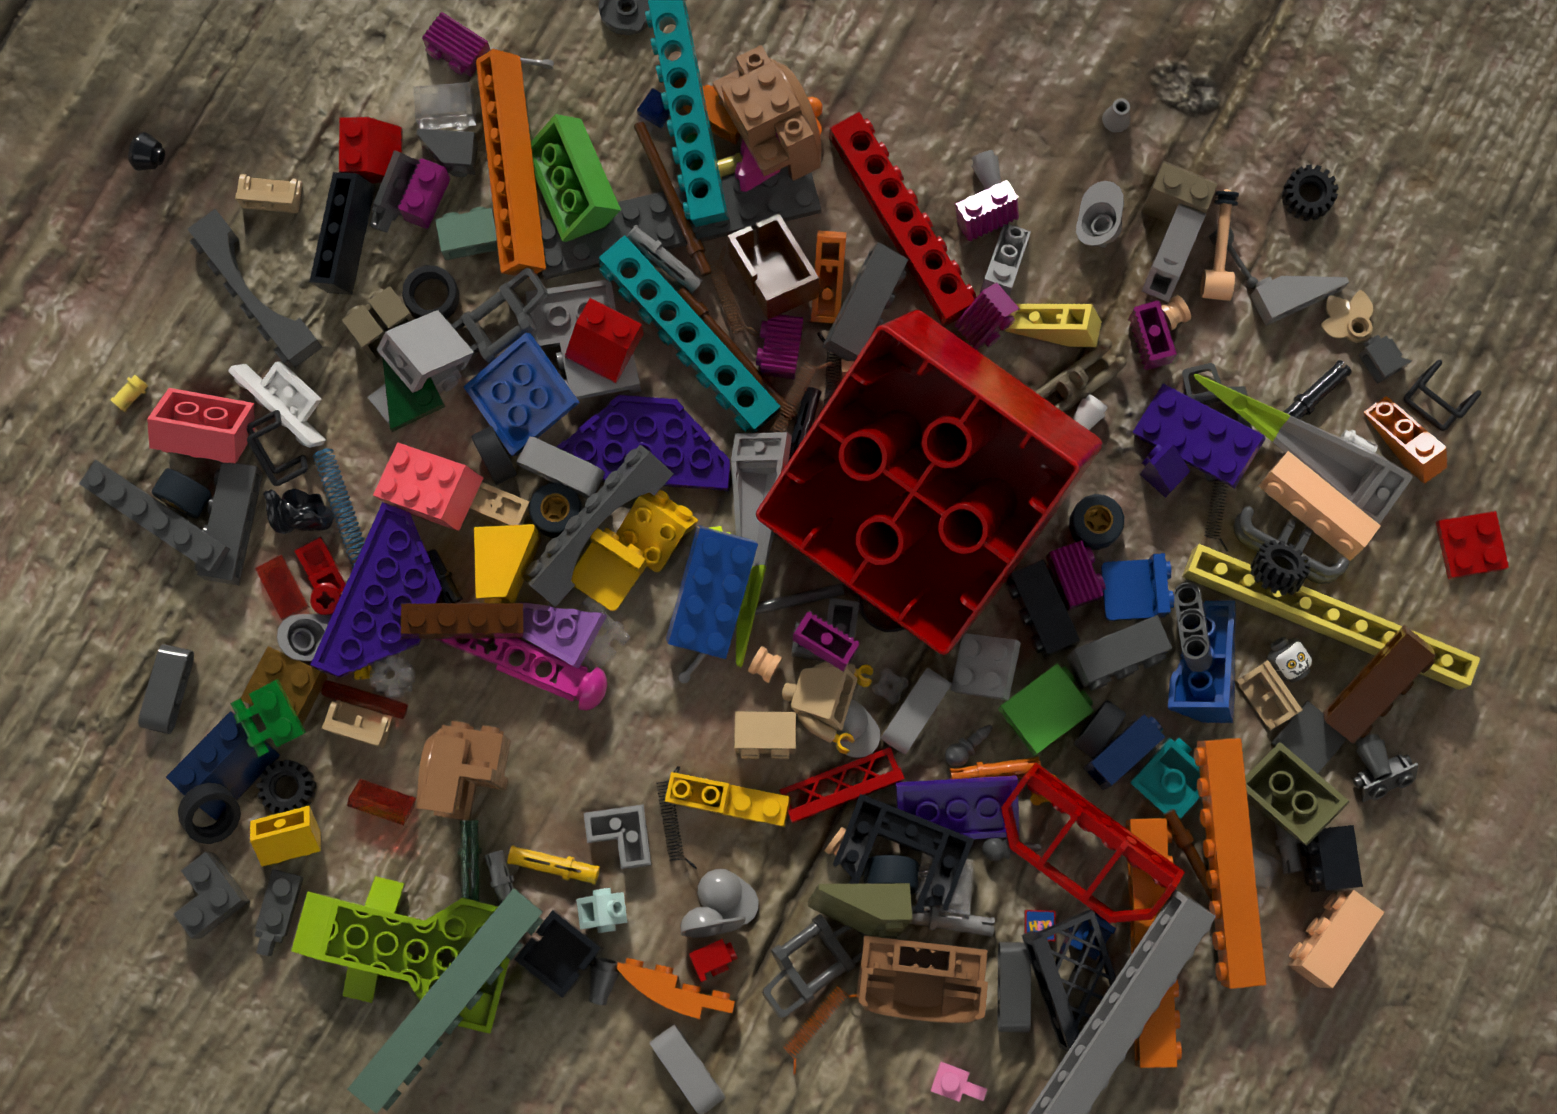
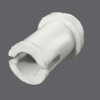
(1355, 439)

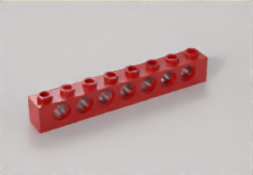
(857, 130)

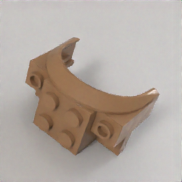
(769, 100)
(456, 763)
(922, 980)

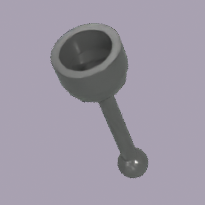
(1251, 281)

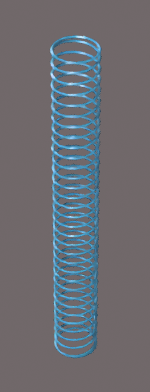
(335, 501)

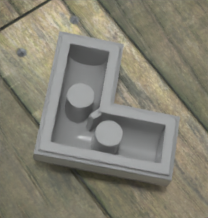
(626, 826)

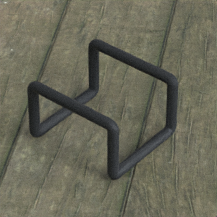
(1459, 412)
(262, 456)

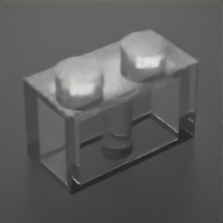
(445, 106)

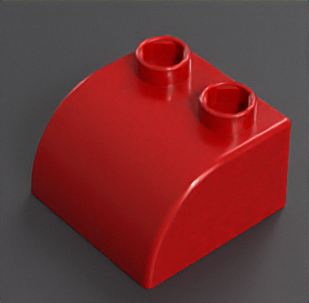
(927, 478)

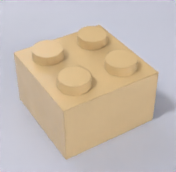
(765, 734)

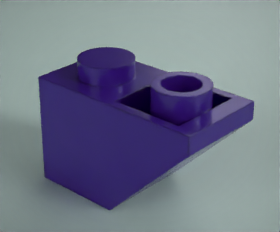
(1164, 468)

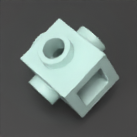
(602, 910)

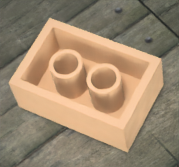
(1334, 938)

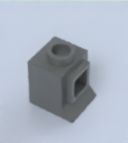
(1382, 358)

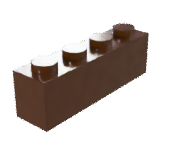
(462, 621)
(1379, 684)

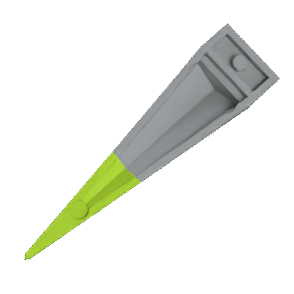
(755, 467)
(1354, 471)

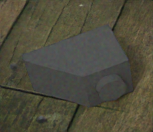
(451, 149)

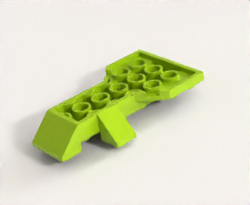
(377, 942)

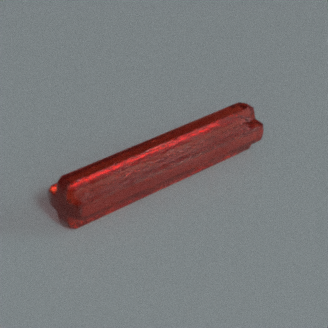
(364, 699)

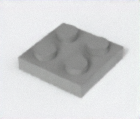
(985, 666)

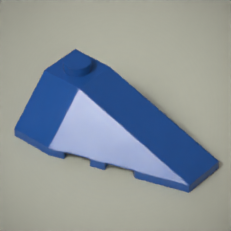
(1210, 693)

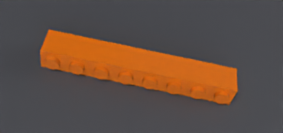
(510, 163)
(1230, 863)
(1157, 1042)

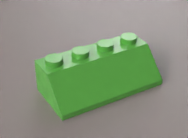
(572, 178)

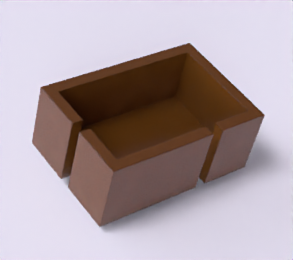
(775, 267)

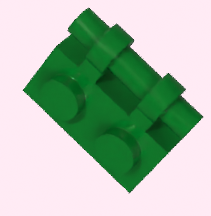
(275, 713)

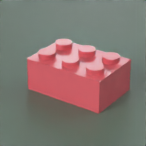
(200, 425)
(428, 486)

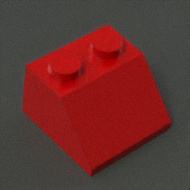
(367, 146)
(603, 340)

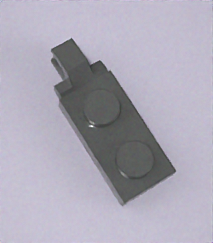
(391, 190)
(277, 910)

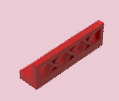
(846, 795)

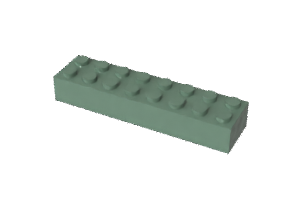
(441, 1005)

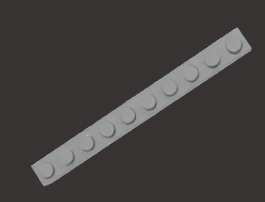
(1125, 1008)

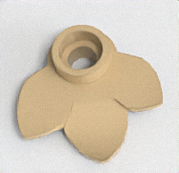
(1346, 314)

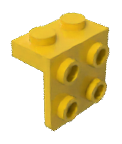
(656, 527)
(608, 569)

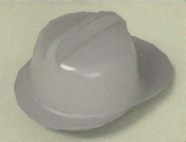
(1100, 214)
(301, 635)

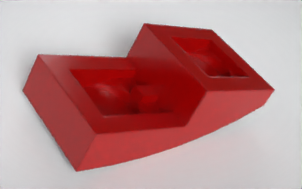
(319, 564)

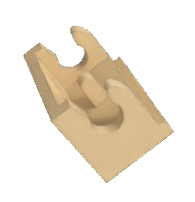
(269, 194)
(499, 506)
(1268, 695)
(358, 723)

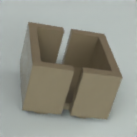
(363, 320)

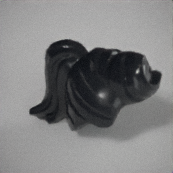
(297, 511)

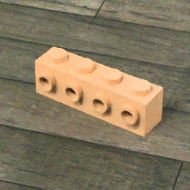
(1319, 506)

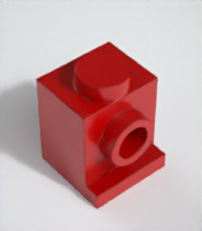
(713, 958)

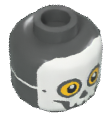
(1290, 659)

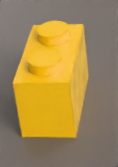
(285, 836)

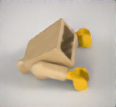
(824, 699)

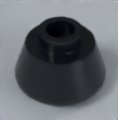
(145, 152)

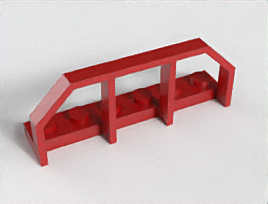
(1107, 829)

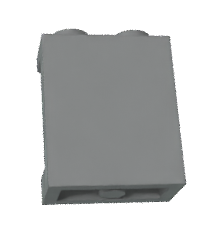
(424, 349)
(589, 384)

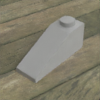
(1290, 294)

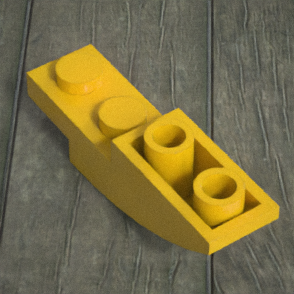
(727, 799)

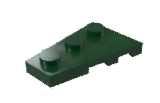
(406, 406)

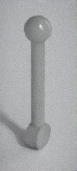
(547, 64)
(684, 677)

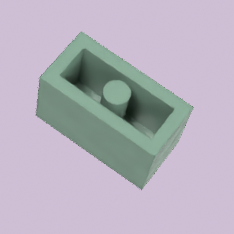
(467, 233)

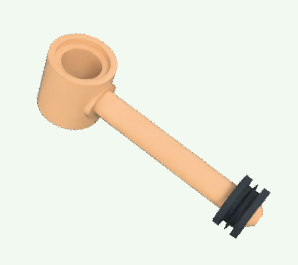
(1219, 283)

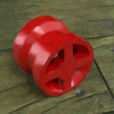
(325, 592)

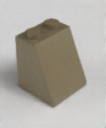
(1177, 186)

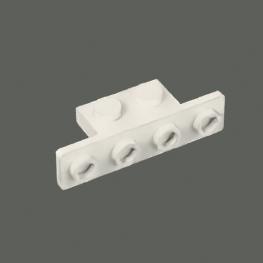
(283, 392)

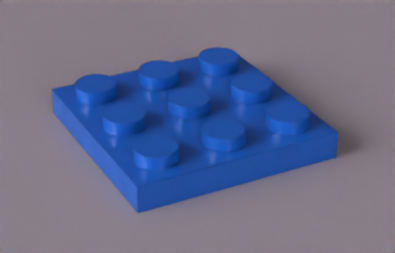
(521, 394)

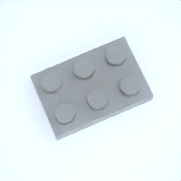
(562, 307)

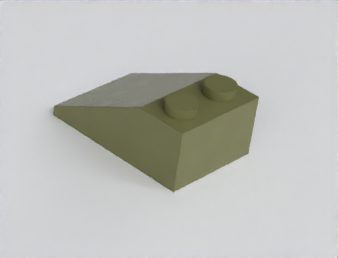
(1293, 794)
(868, 908)

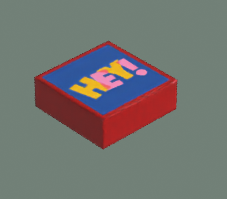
(1038, 920)

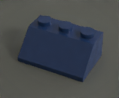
(222, 759)

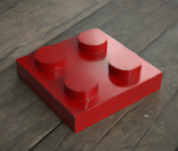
(1472, 545)

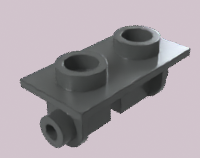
(1402, 776)

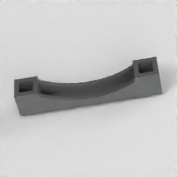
(218, 241)
(635, 477)

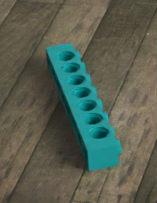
(713, 206)
(626, 255)

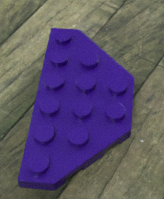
(662, 429)
(368, 615)

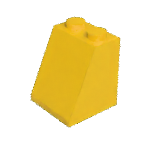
(502, 560)

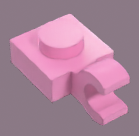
(953, 1083)

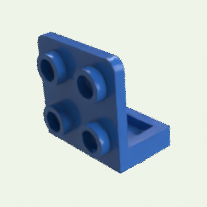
(1137, 588)

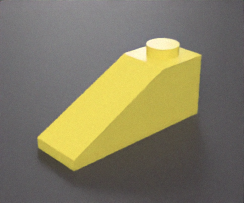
(1058, 323)

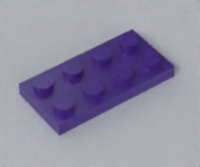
(1200, 435)
(961, 805)

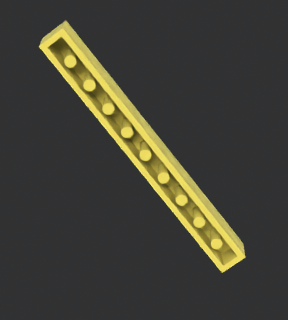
(1321, 614)

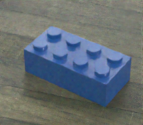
(711, 592)

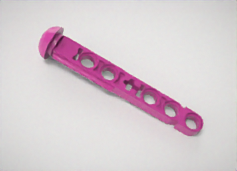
(571, 683)

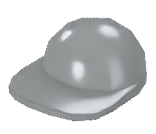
(863, 729)
(727, 895)
(707, 922)

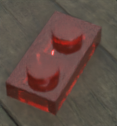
(282, 587)
(381, 802)

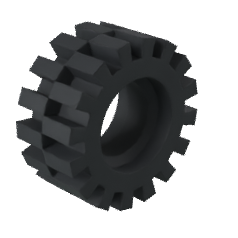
(1321, 181)
(1280, 567)
(274, 774)

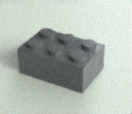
(1119, 654)

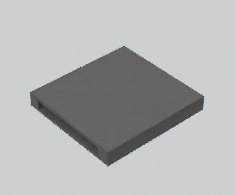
(1310, 737)

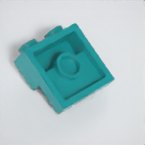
(1170, 778)

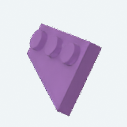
(561, 631)

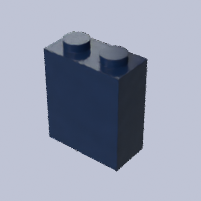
(1125, 751)

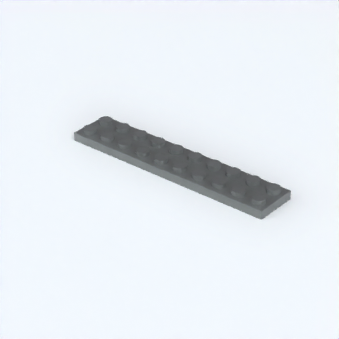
(656, 219)

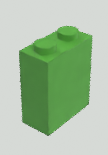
(1046, 708)

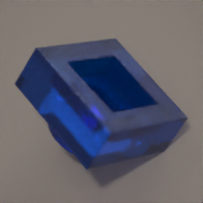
(653, 109)

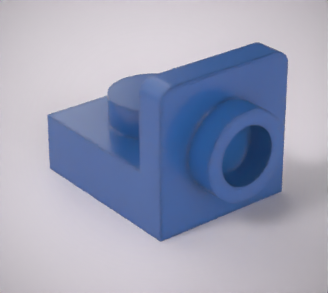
(1083, 931)

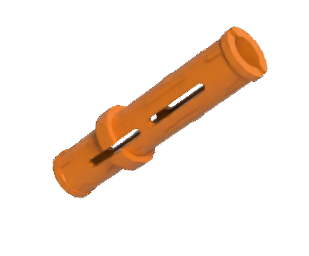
(1005, 768)

